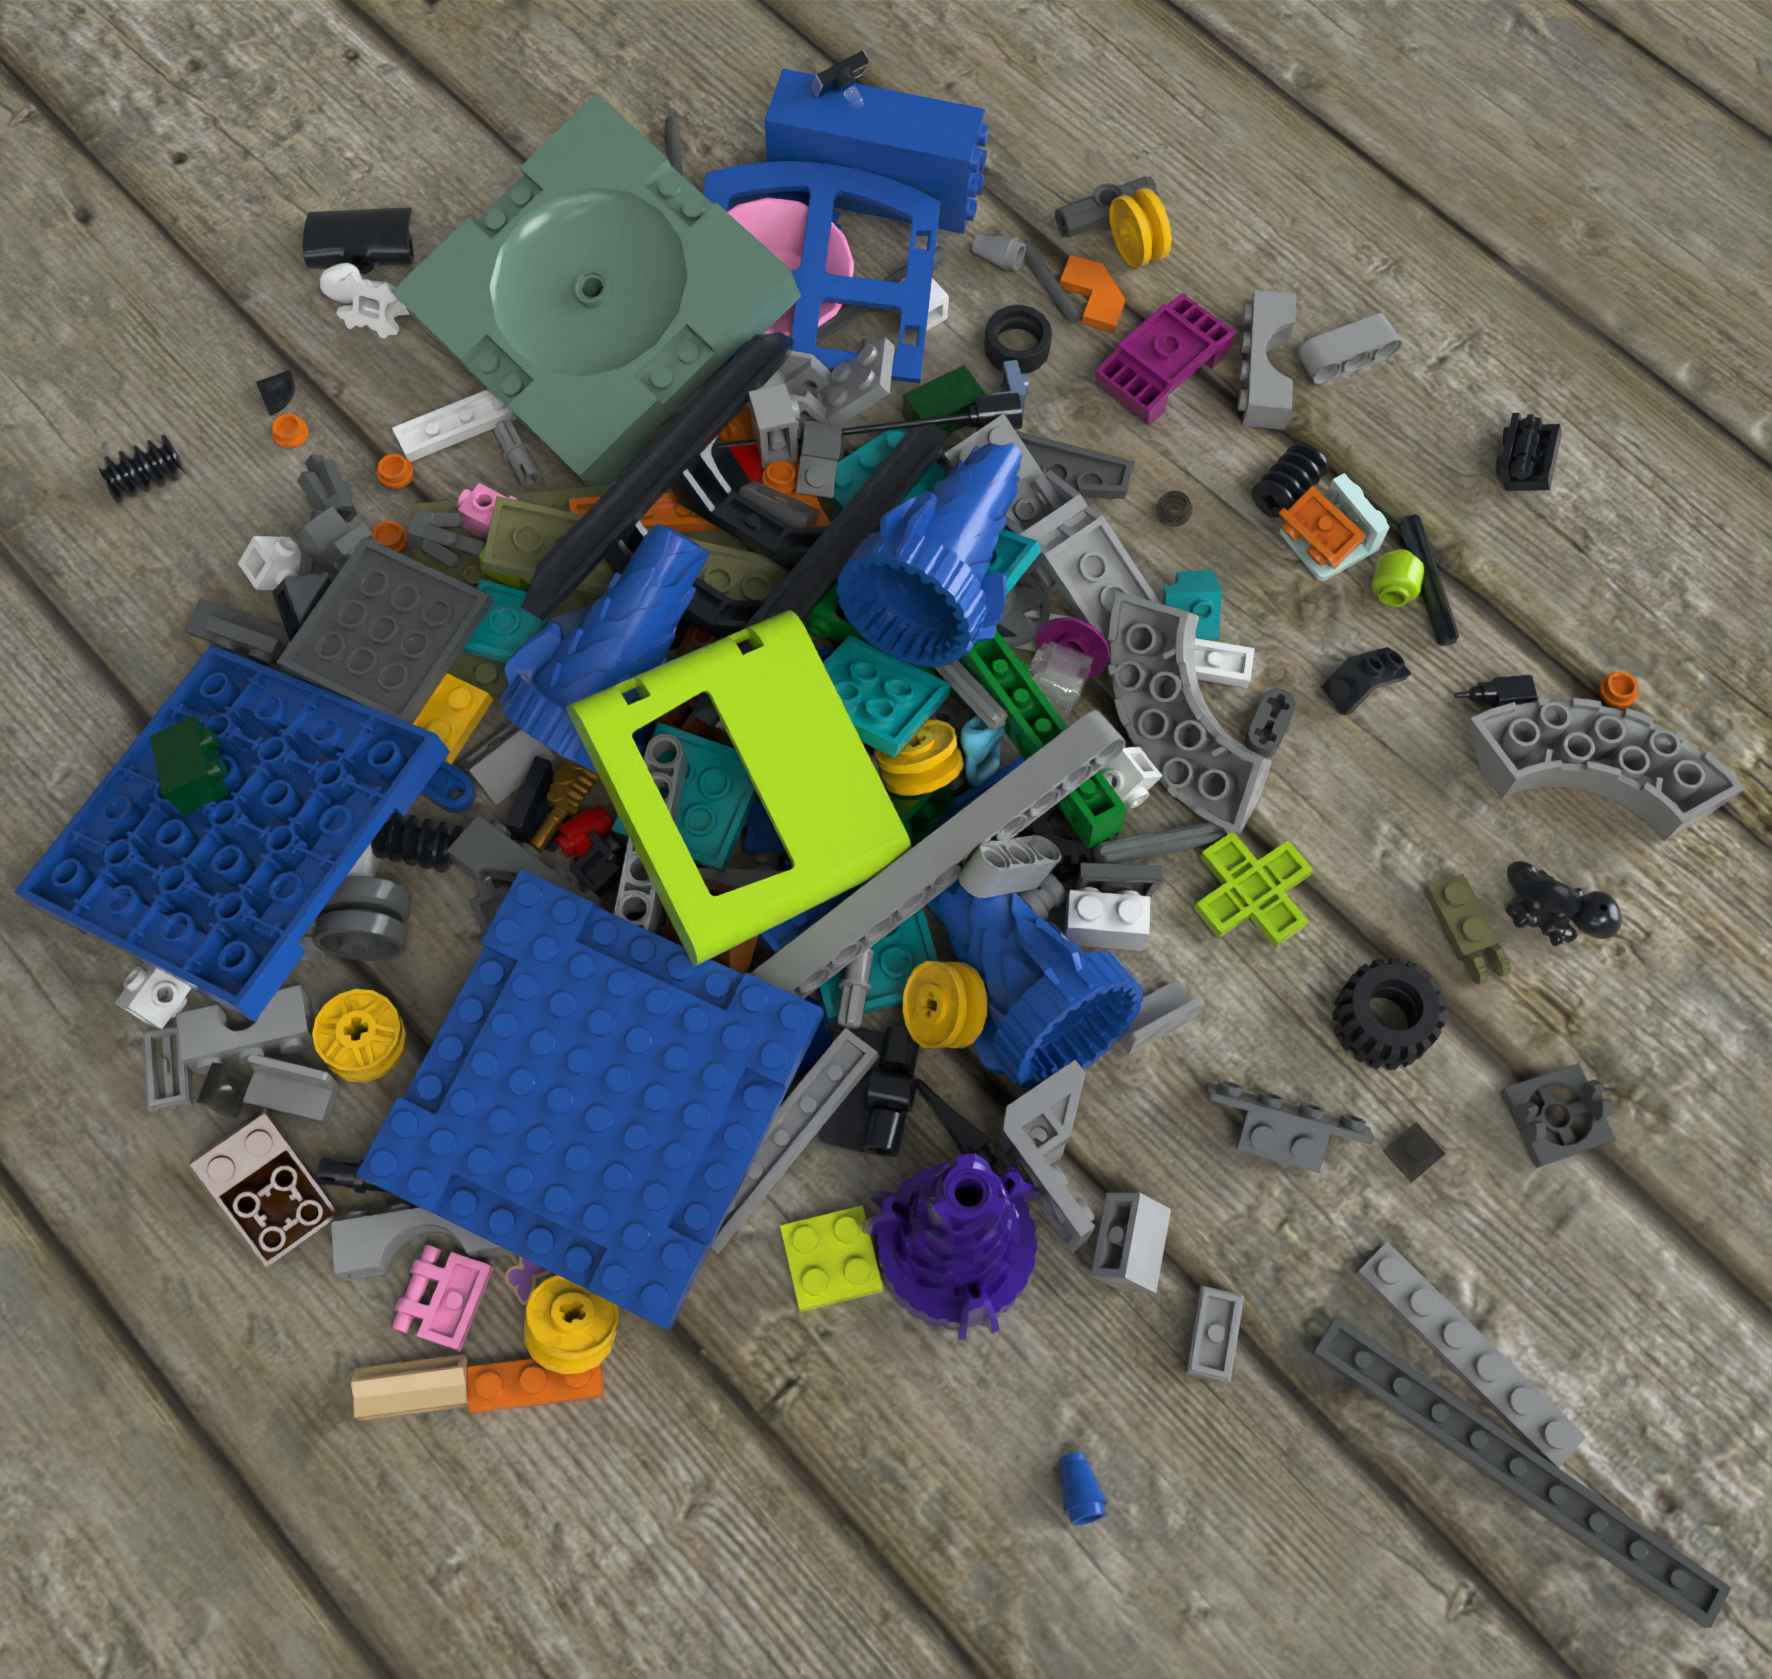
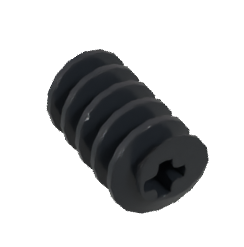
(141, 469)
(1289, 478)
(415, 844)

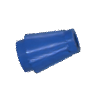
(1080, 1490)

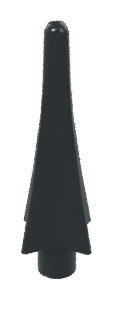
(965, 1135)

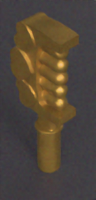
(565, 794)

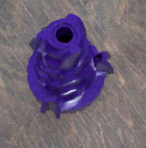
(956, 1260)

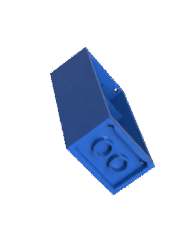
(894, 135)

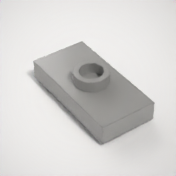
(1214, 1335)

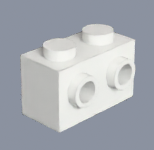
(1107, 919)

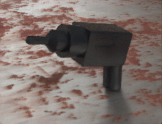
(1503, 691)

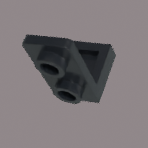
(1362, 675)

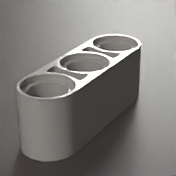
(1349, 348)
(1009, 866)

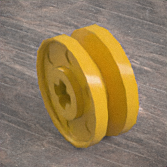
(1140, 227)
(924, 763)
(944, 1004)
(340, 1025)
(568, 1326)

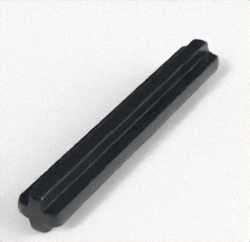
(1432, 587)

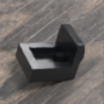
(600, 864)

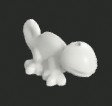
(371, 299)

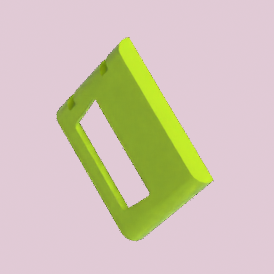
(798, 757)

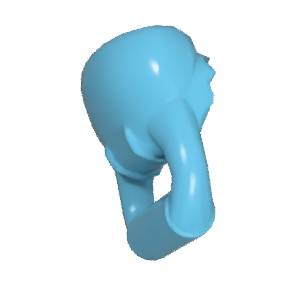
(976, 743)

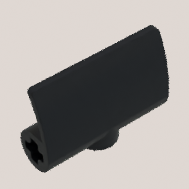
(358, 238)
(876, 1108)

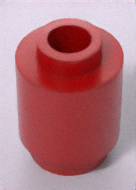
(574, 833)

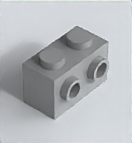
(775, 424)
(1131, 1242)

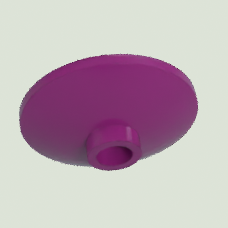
(1077, 636)

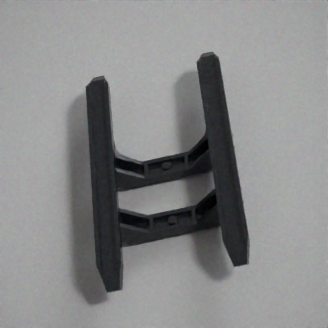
(685, 464)

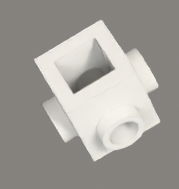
(270, 561)
(1131, 776)
(152, 995)

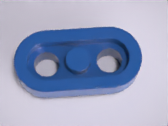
(445, 783)

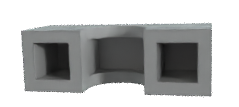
(281, 1028)

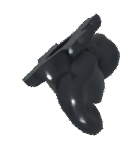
(1553, 904)

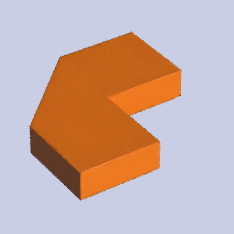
(1094, 281)

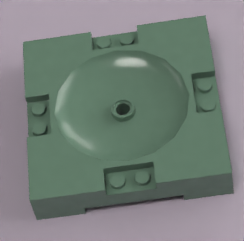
(584, 220)

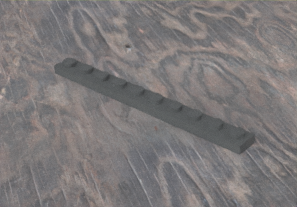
(1523, 1473)

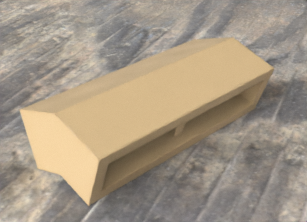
(410, 1387)

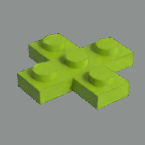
(1253, 889)

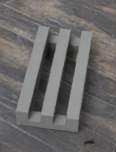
(170, 1101)

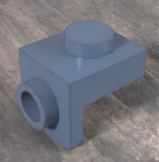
(1013, 381)

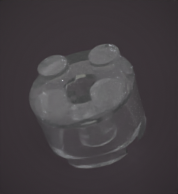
(1061, 675)

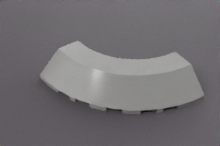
(1169, 717)
(1602, 753)

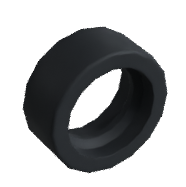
(1021, 318)

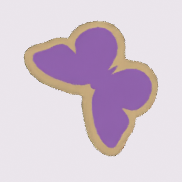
(523, 1278)

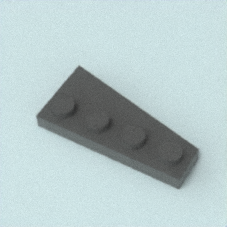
(1085, 470)

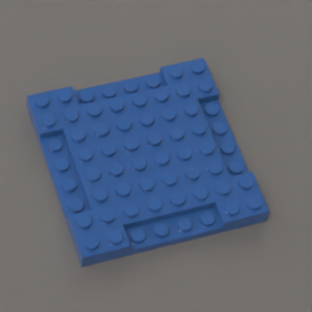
(246, 875)
(594, 1099)

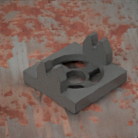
(1533, 1127)

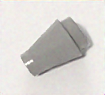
(1000, 250)

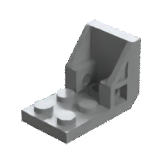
(838, 393)
(1041, 499)
(1088, 568)
(1048, 1117)

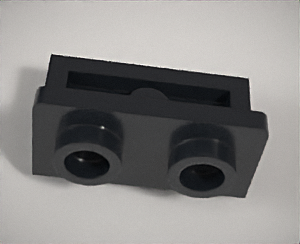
(1544, 461)

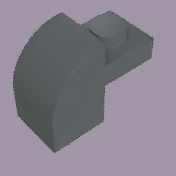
(818, 459)
(330, 540)

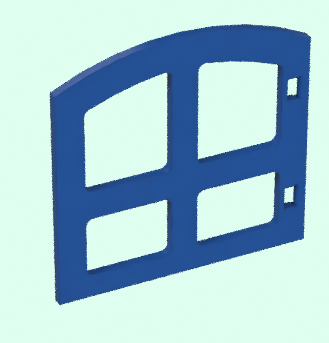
(815, 285)

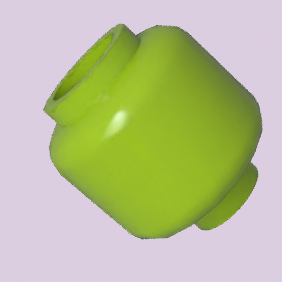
(1397, 578)

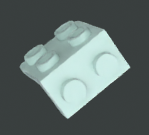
(1352, 503)

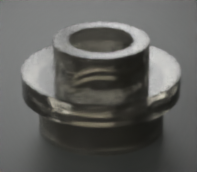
(1174, 500)

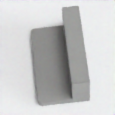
(503, 761)
(1159, 1015)
(290, 1089)

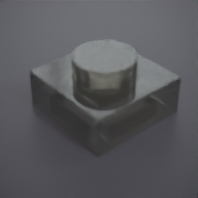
(224, 1090)
(1413, 1152)

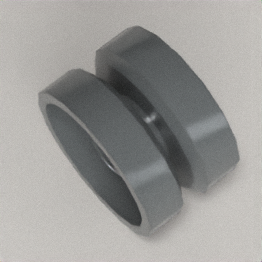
(364, 920)

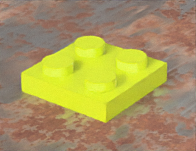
(831, 1259)

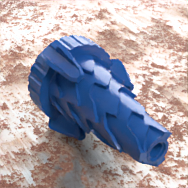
(923, 579)
(614, 641)
(1042, 990)

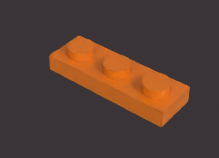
(527, 1385)

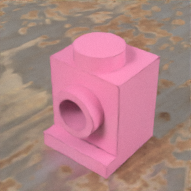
(478, 508)

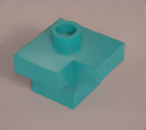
(1198, 594)

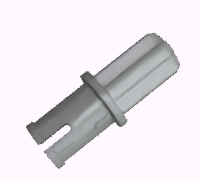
(517, 453)
(854, 991)

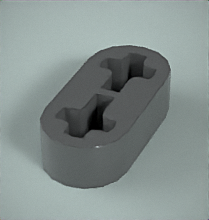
(1277, 725)

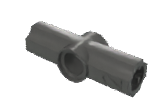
(1094, 210)

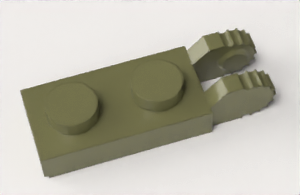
(1467, 927)

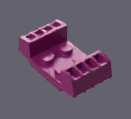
(1163, 355)

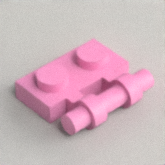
(453, 1302)

